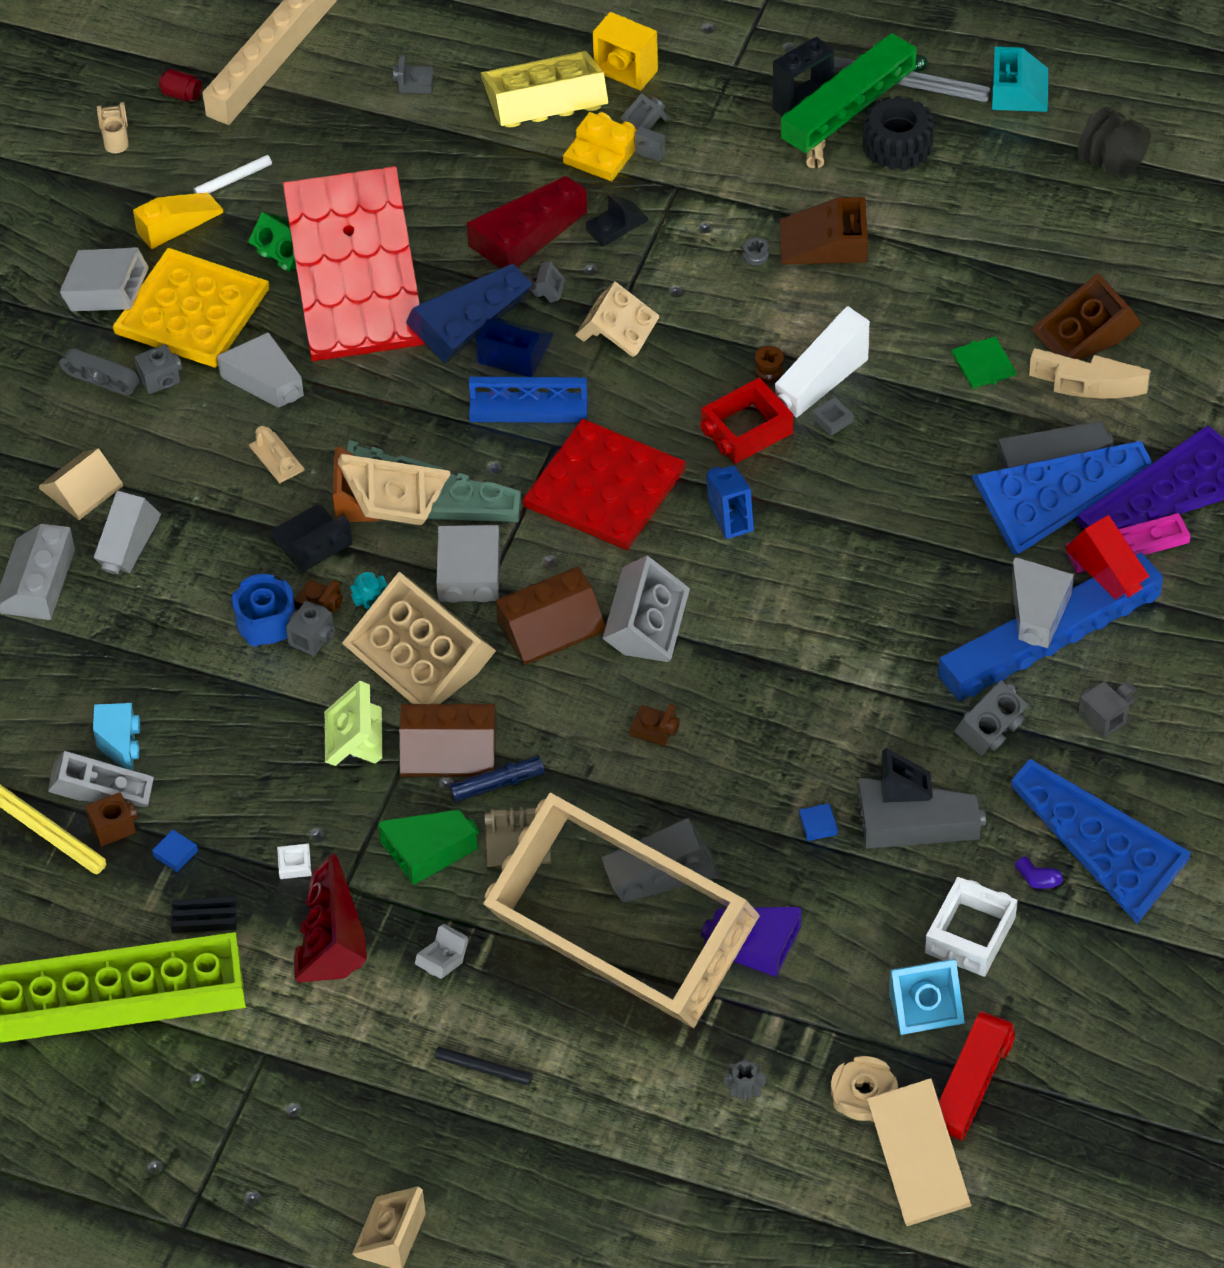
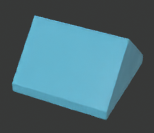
(926, 996)

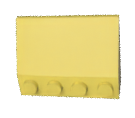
(545, 88)

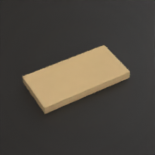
(919, 1152)

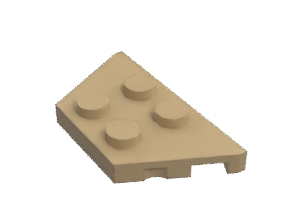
(392, 488)

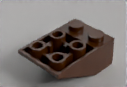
(826, 233)

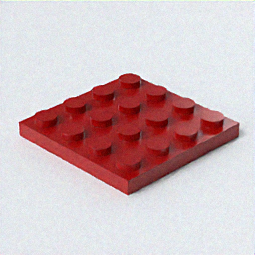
(604, 484)

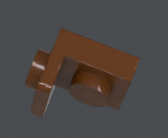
(319, 594)
(655, 724)

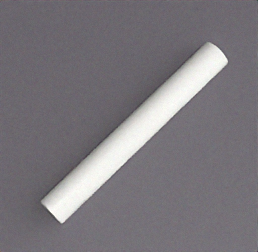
(234, 175)

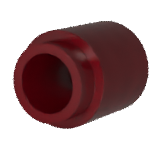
(180, 85)

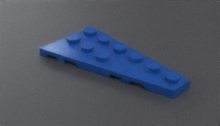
(1047, 494)
(1116, 849)

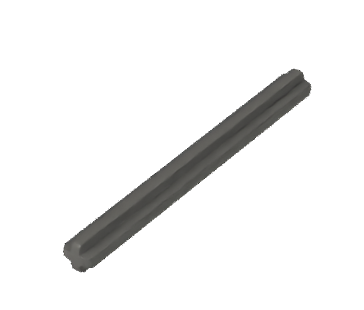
(932, 83)

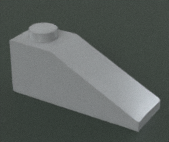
(94, 780)

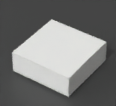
(294, 861)

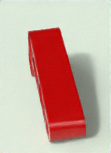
(986, 1044)

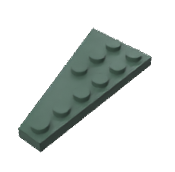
(460, 496)

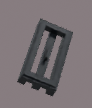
(203, 910)

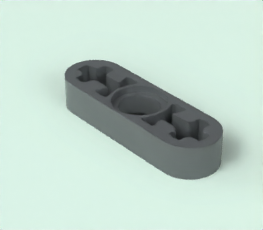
(99, 371)

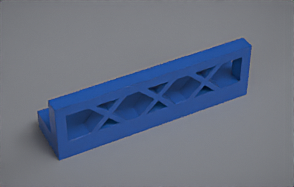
(528, 404)

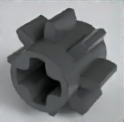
(744, 1080)

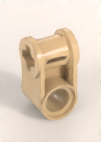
(113, 127)

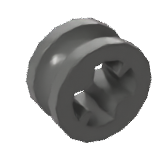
(752, 244)

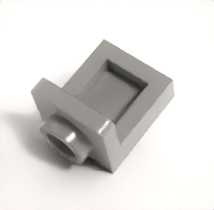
(444, 953)

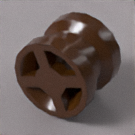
(769, 364)

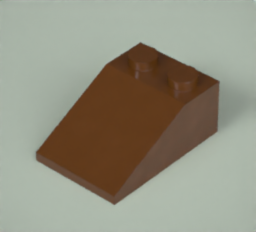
(1087, 321)

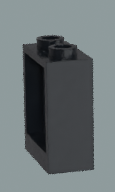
(794, 63)

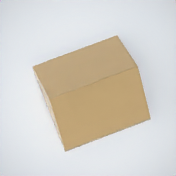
(82, 483)
(391, 1228)

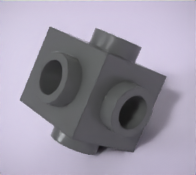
(158, 368)
(310, 628)

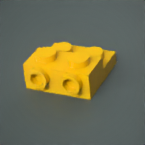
(601, 146)

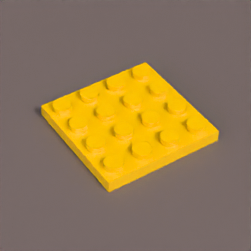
(191, 307)

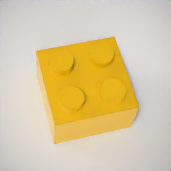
(626, 50)

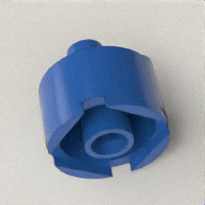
(263, 609)

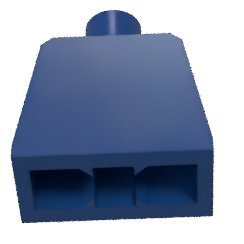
(729, 488)

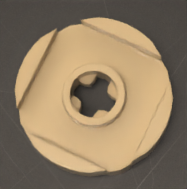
(854, 1074)

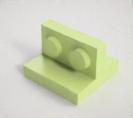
(353, 727)

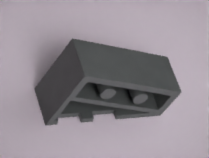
(637, 879)

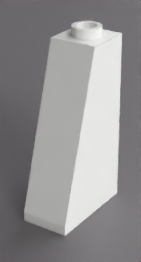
(826, 362)

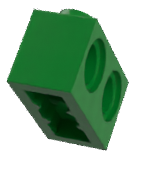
(281, 244)

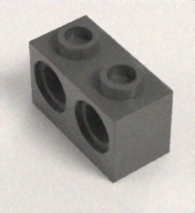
(988, 715)

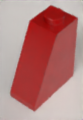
(1108, 558)

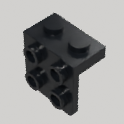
(312, 537)

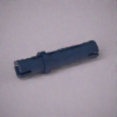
(507, 775)

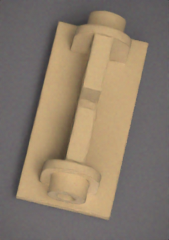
(275, 455)

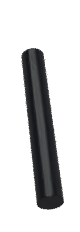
(484, 1066)

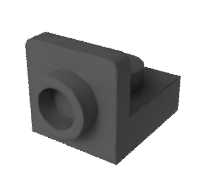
(413, 78)
(645, 112)

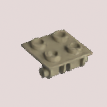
(503, 833)

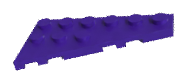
(1174, 484)

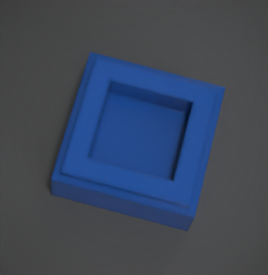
(818, 822)
(175, 850)

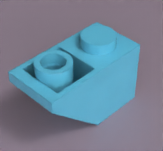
(115, 732)

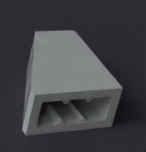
(262, 371)
(125, 532)
(1039, 600)

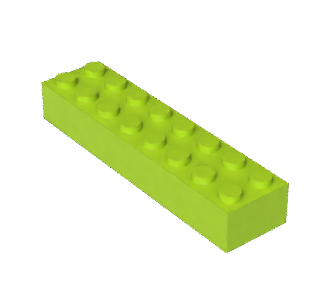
(120, 987)

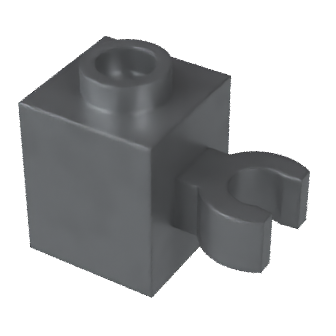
(1106, 709)

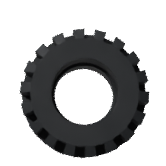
(898, 133)

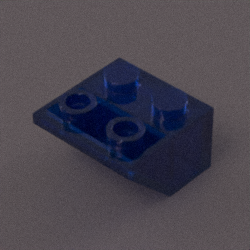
(511, 346)

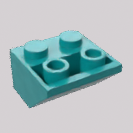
(1019, 81)

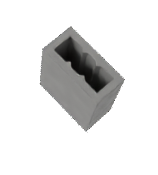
(104, 279)
(468, 563)

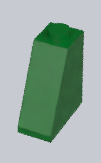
(428, 842)

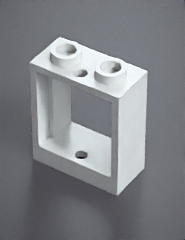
(967, 953)

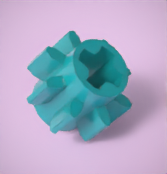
(367, 589)

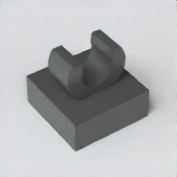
(548, 282)

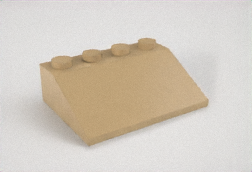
(417, 644)

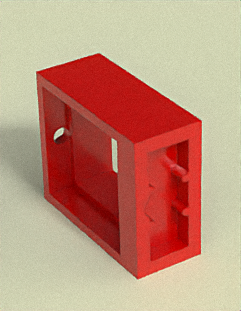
(756, 392)

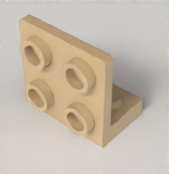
(620, 319)

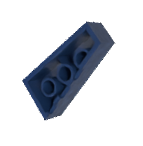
(458, 316)

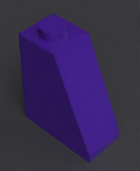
(768, 940)

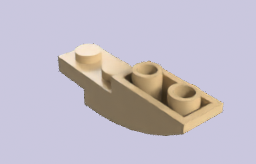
(1098, 379)

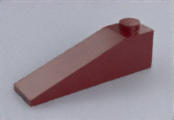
(332, 931)

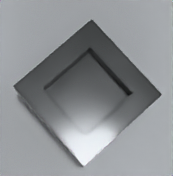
(649, 144)
(832, 416)

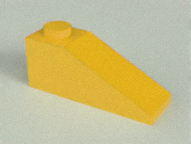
(172, 216)

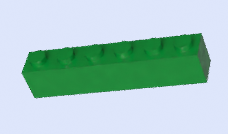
(848, 93)

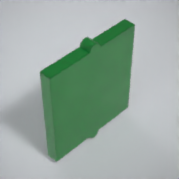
(983, 362)

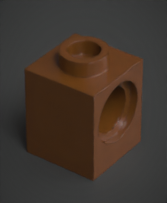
(101, 822)

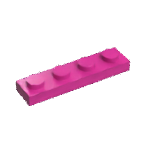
(1151, 537)

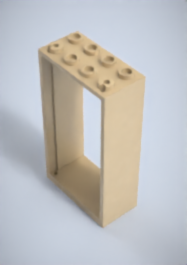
(711, 963)

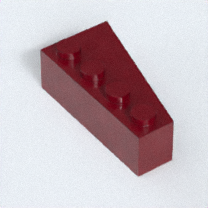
(527, 223)

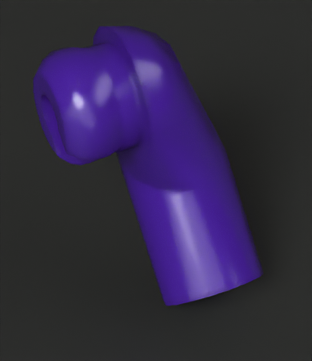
(1038, 877)

